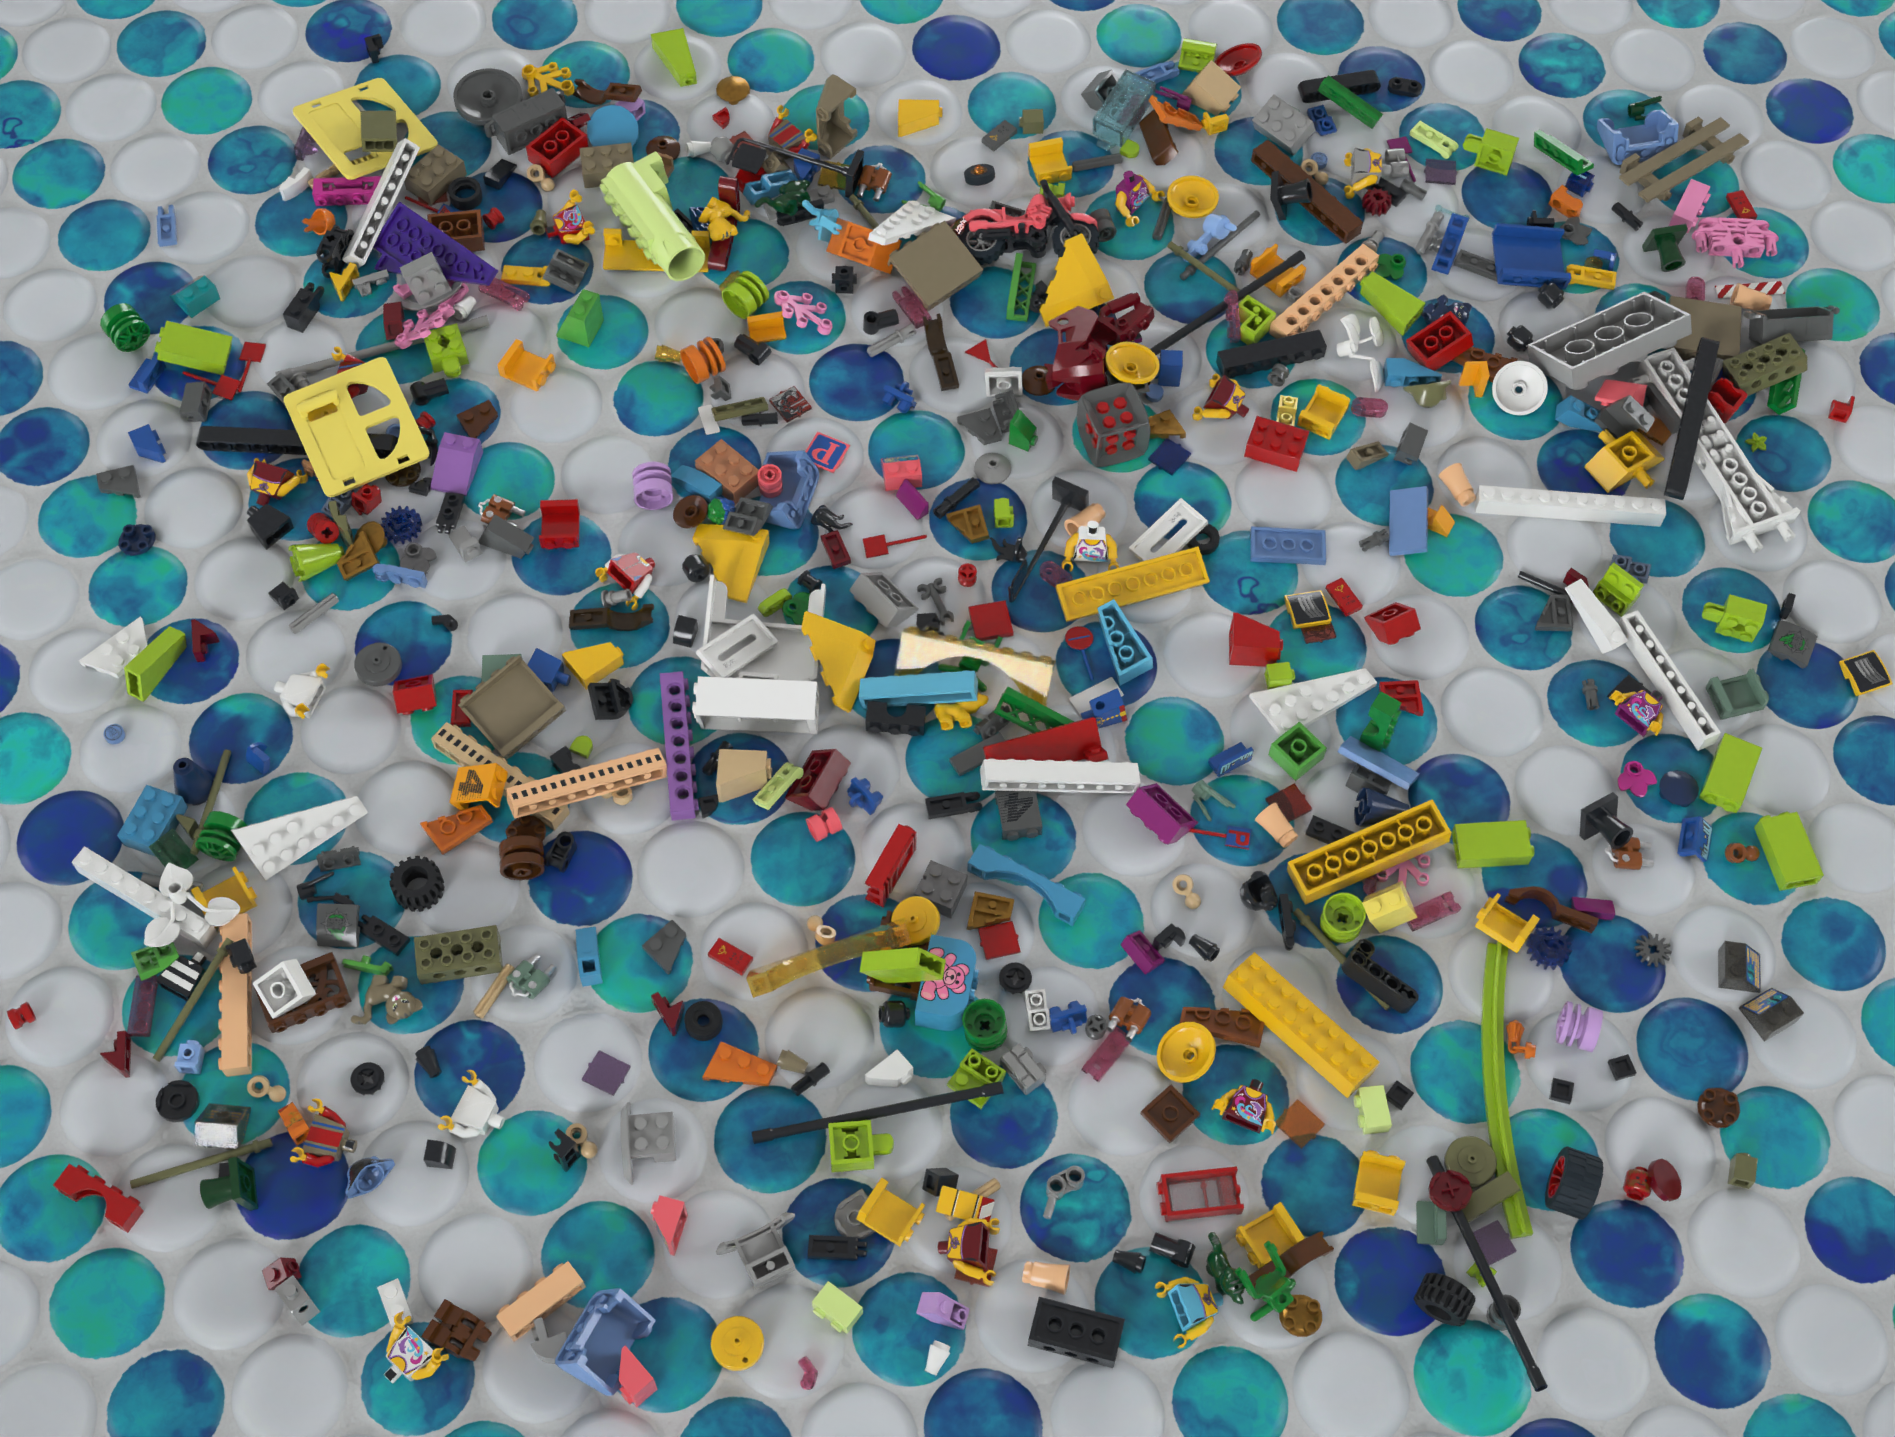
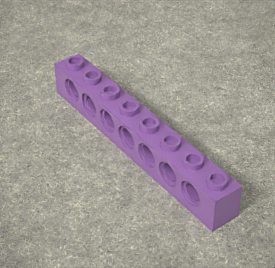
(679, 808)

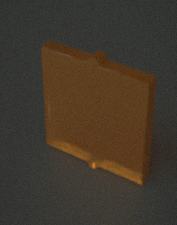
(1658, 432)
(1299, 1123)

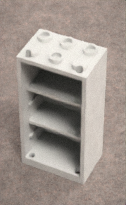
(757, 705)

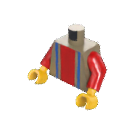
(787, 136)
(325, 1138)

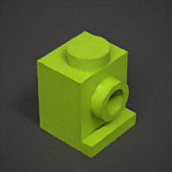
(1003, 513)

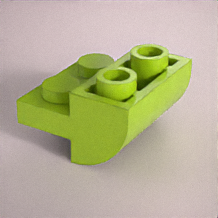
(1196, 54)
(1618, 589)
(974, 1072)

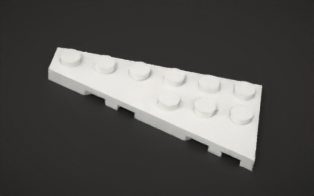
(908, 220)
(1310, 699)
(289, 837)

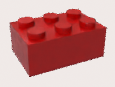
(557, 147)
(1440, 342)
(1276, 443)

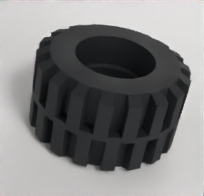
(421, 897)
(1444, 1299)

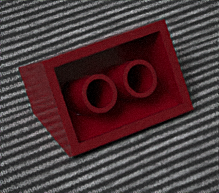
(820, 779)

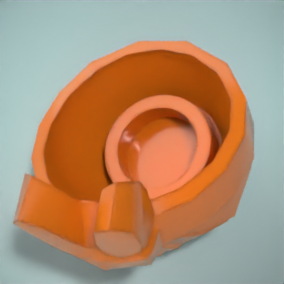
(320, 221)

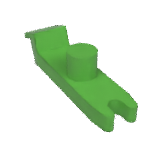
(365, 966)

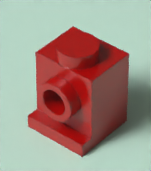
(366, 498)

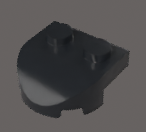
(610, 699)

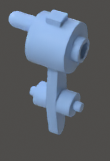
(1213, 227)

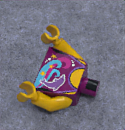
(1132, 194)
(1640, 710)

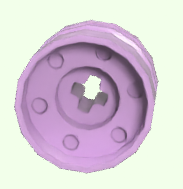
(652, 485)
(1584, 1028)

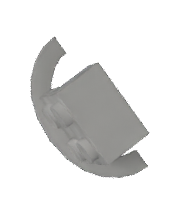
(427, 283)
(646, 1137)
(763, 1252)

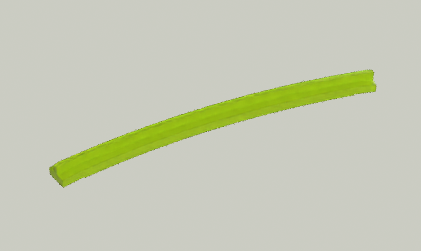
(1495, 1085)

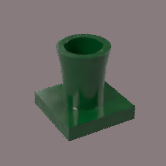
(1666, 242)
(238, 1186)

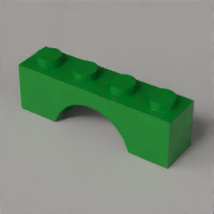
(1385, 718)

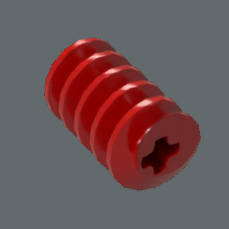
(322, 528)

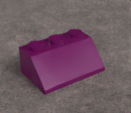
(1161, 813)

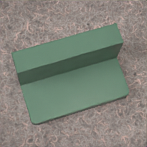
(1430, 1223)

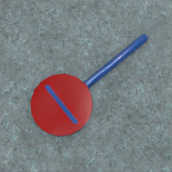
(1080, 639)

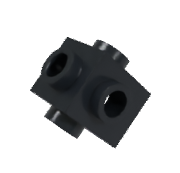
(844, 279)

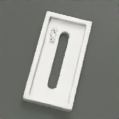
(1179, 511)
(748, 627)

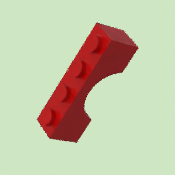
(77, 1184)

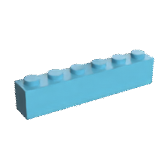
(920, 689)

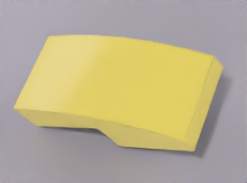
(1287, 410)

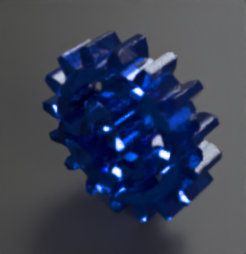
(402, 526)
(1546, 938)

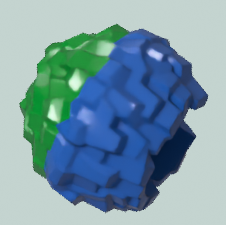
(719, 510)

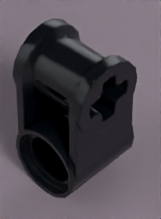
(559, 855)

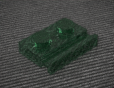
(173, 850)

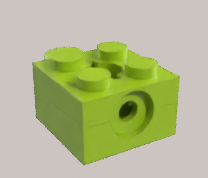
(1493, 150)
(447, 352)
(1737, 617)
(855, 1145)

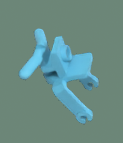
(825, 221)

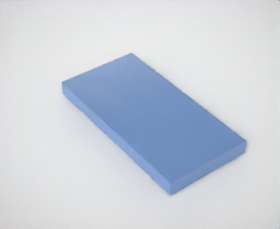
(1408, 521)
(1288, 545)
(1378, 762)

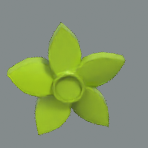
(1757, 442)

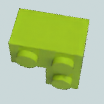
(1255, 320)

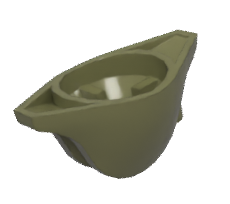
(1428, 394)

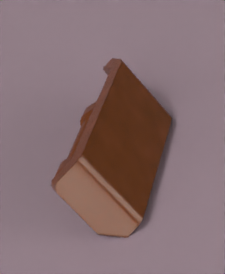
(1158, 139)

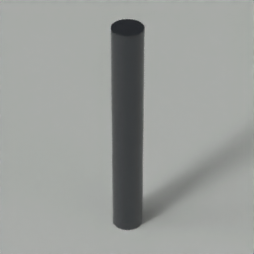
(1541, 583)

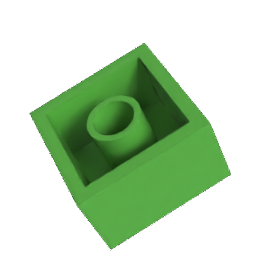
(1297, 751)

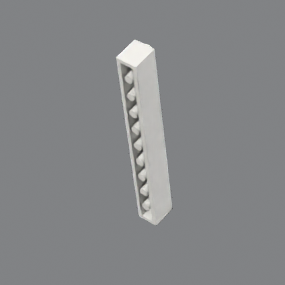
(1570, 505)

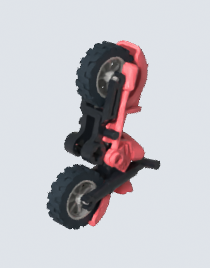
(1028, 230)

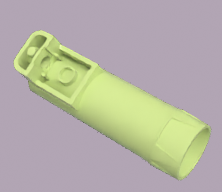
(644, 207)

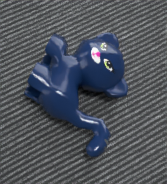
(1434, 312)

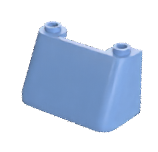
(1644, 140)
(799, 483)
(598, 1337)

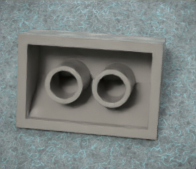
(882, 599)

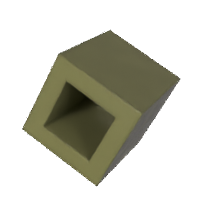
(1032, 121)
(1742, 1170)

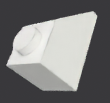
(890, 1072)

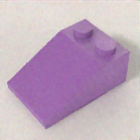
(456, 463)

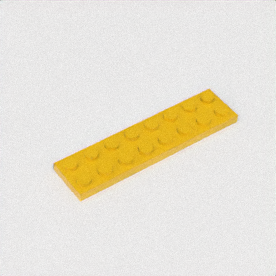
(1133, 583)

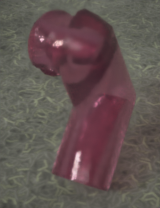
(1370, 885)
(810, 1373)

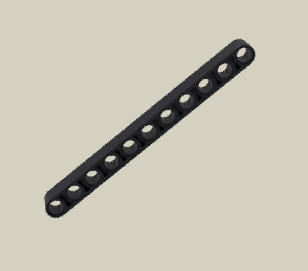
(1691, 419)
(272, 441)

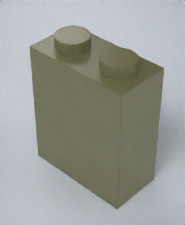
(378, 131)

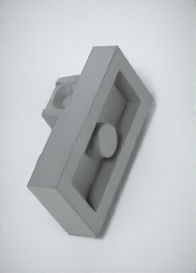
(363, 283)

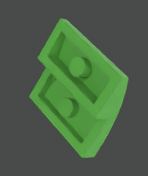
(153, 960)

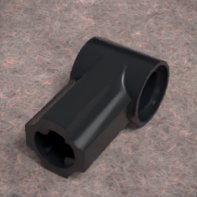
(874, 321)
(756, 351)
(424, 392)
(1178, 1251)

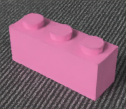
(1691, 204)

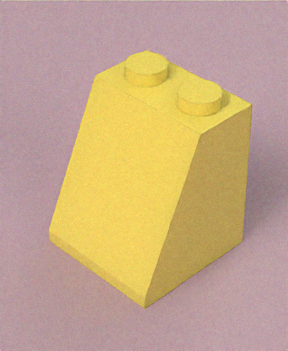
(1389, 907)

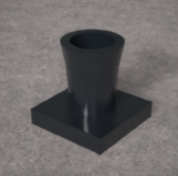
(1287, 194)
(1602, 818)

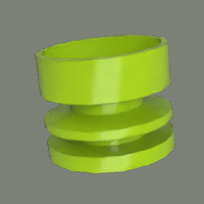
(745, 294)
(1345, 908)

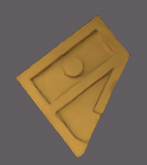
(1165, 424)
(970, 523)
(358, 558)
(989, 910)

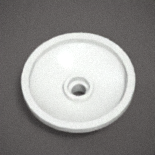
(1522, 375)

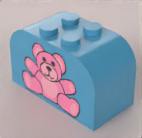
(943, 1001)

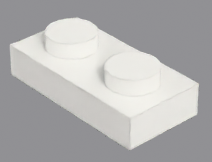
(394, 1300)

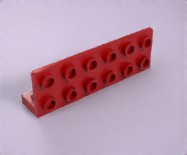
(1062, 743)

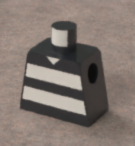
(183, 976)

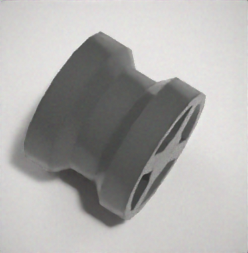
(1278, 375)
(1096, 1022)

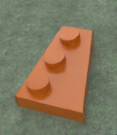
(1178, 117)
(455, 829)
(739, 1066)

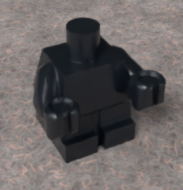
(928, 622)

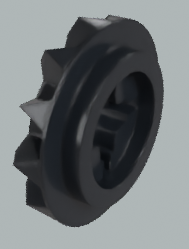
(1023, 973)
(367, 1069)

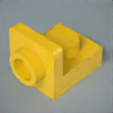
(1214, 124)

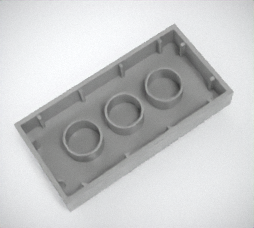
(1609, 340)

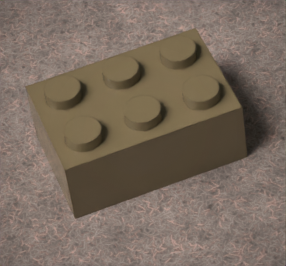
(599, 161)
(434, 174)

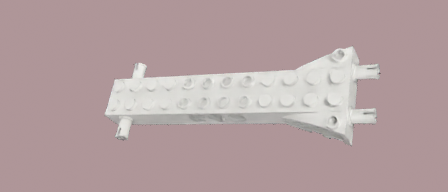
(1746, 498)

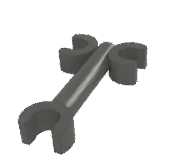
(933, 590)

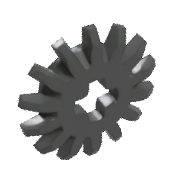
(1645, 951)

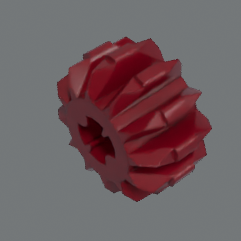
(1376, 202)

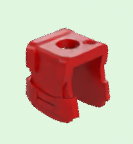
(1726, 398)

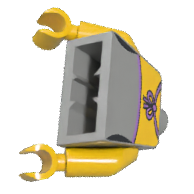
(1365, 169)

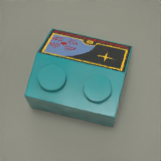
(196, 296)

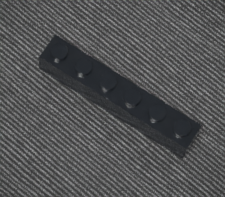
(1268, 353)

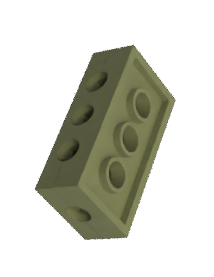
(1766, 364)
(455, 966)

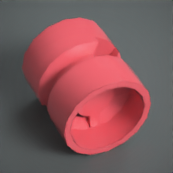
(770, 481)
(825, 823)

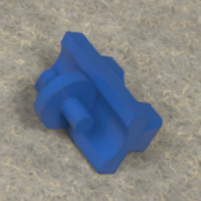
(906, 401)
(862, 797)
(1069, 1018)

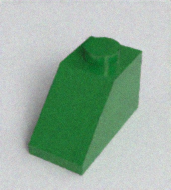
(1022, 432)

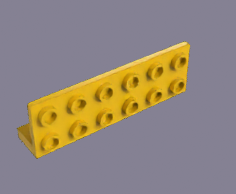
(626, 255)

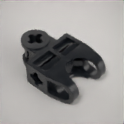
(333, 248)

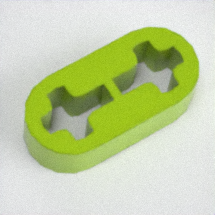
(774, 602)

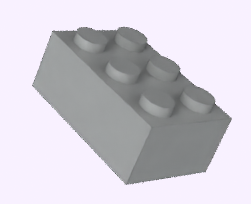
(1283, 125)

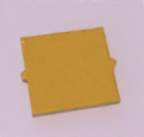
(832, 178)

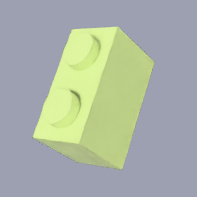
(1373, 1109)
(837, 1308)

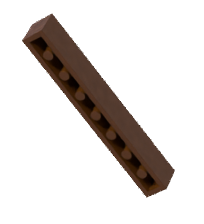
(1323, 206)

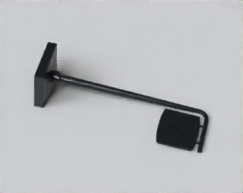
(751, 159)
(1068, 496)

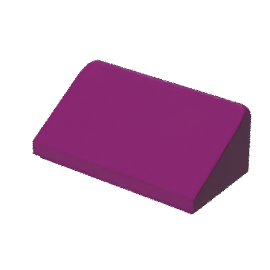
(912, 500)
(1595, 907)
(1142, 952)

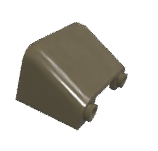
(832, 125)

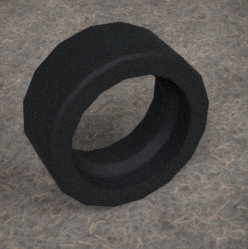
(465, 203)

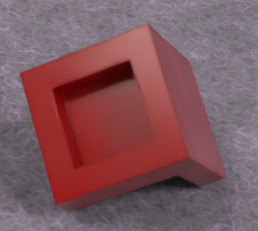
(1841, 411)

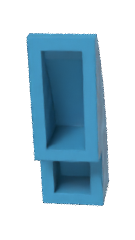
(768, 185)
(697, 483)

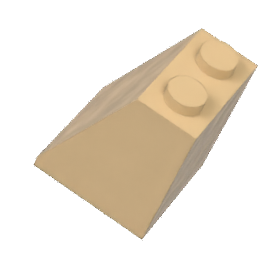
(1212, 89)
(741, 772)

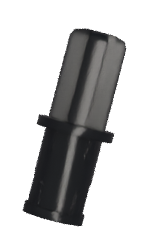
(1627, 216)
(759, 419)
(712, 763)
(810, 1079)

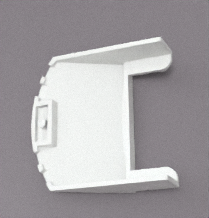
(786, 661)

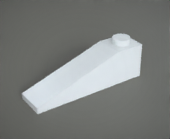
(1596, 617)

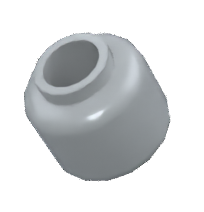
(721, 148)

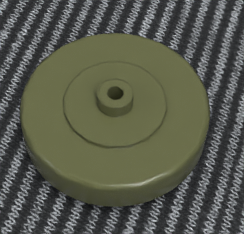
(1471, 1158)

